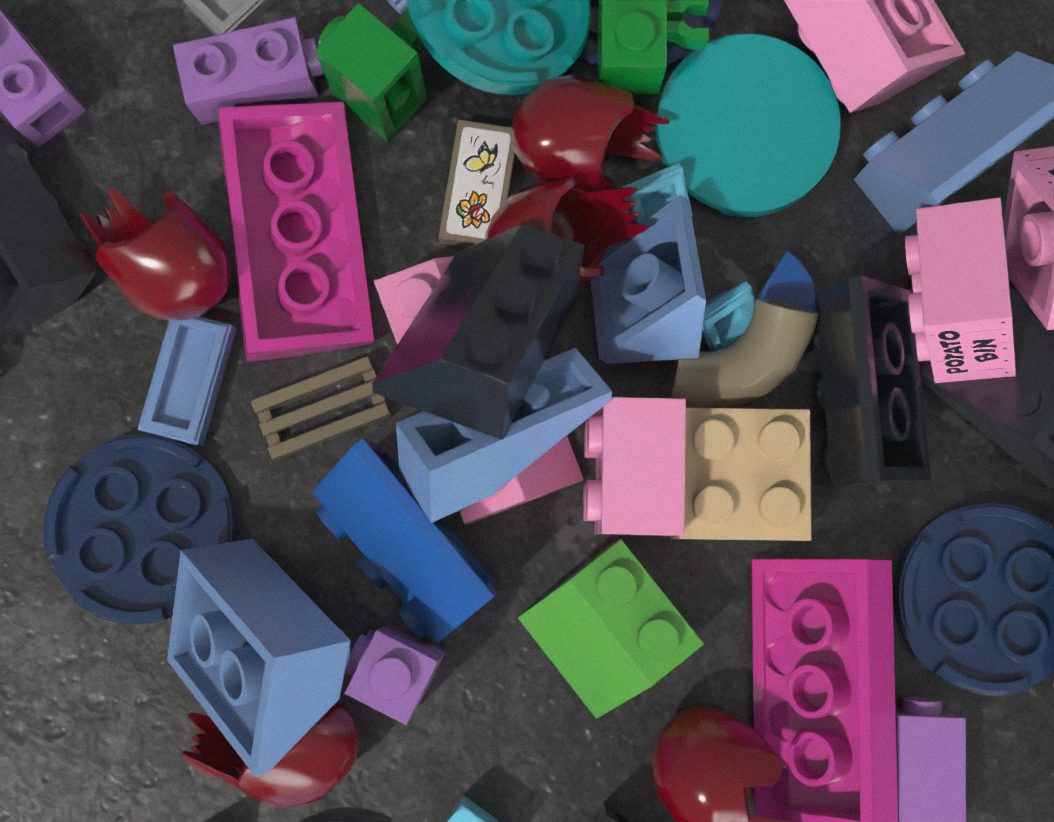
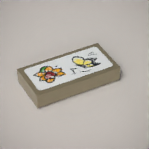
(476, 181)

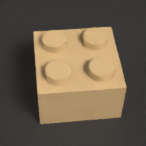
(747, 474)

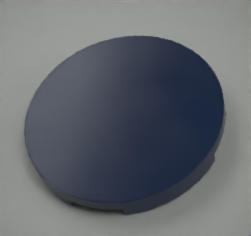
(126, 517)
(980, 598)

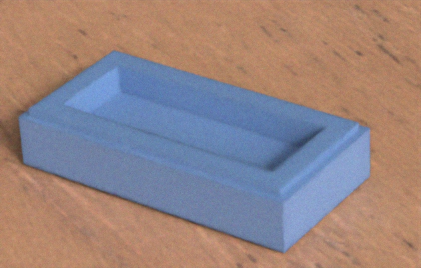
(187, 379)

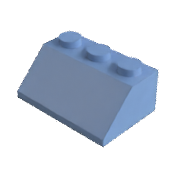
(958, 138)
(253, 649)

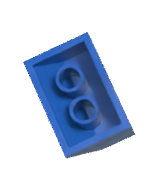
(399, 543)

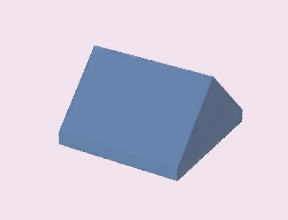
(651, 292)

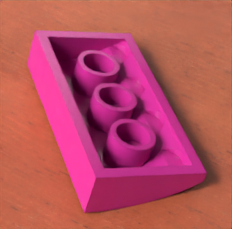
(294, 229)
(826, 688)

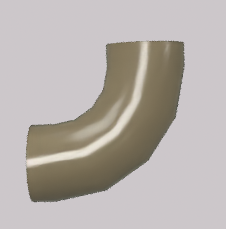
(751, 364)

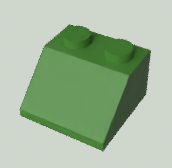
(610, 629)

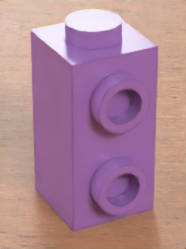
(248, 69)
(30, 90)
(392, 670)
(930, 762)

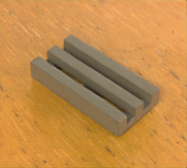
(272, 426)

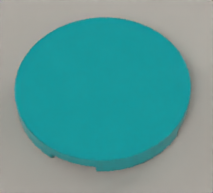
(503, 43)
(749, 124)

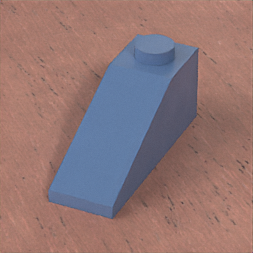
(458, 466)

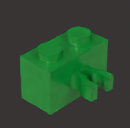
(636, 37)
(374, 68)

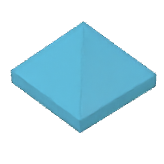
(657, 191)
(727, 316)

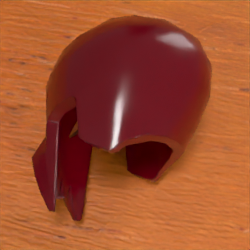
(572, 125)
(564, 211)
(165, 267)
(710, 767)
(300, 777)

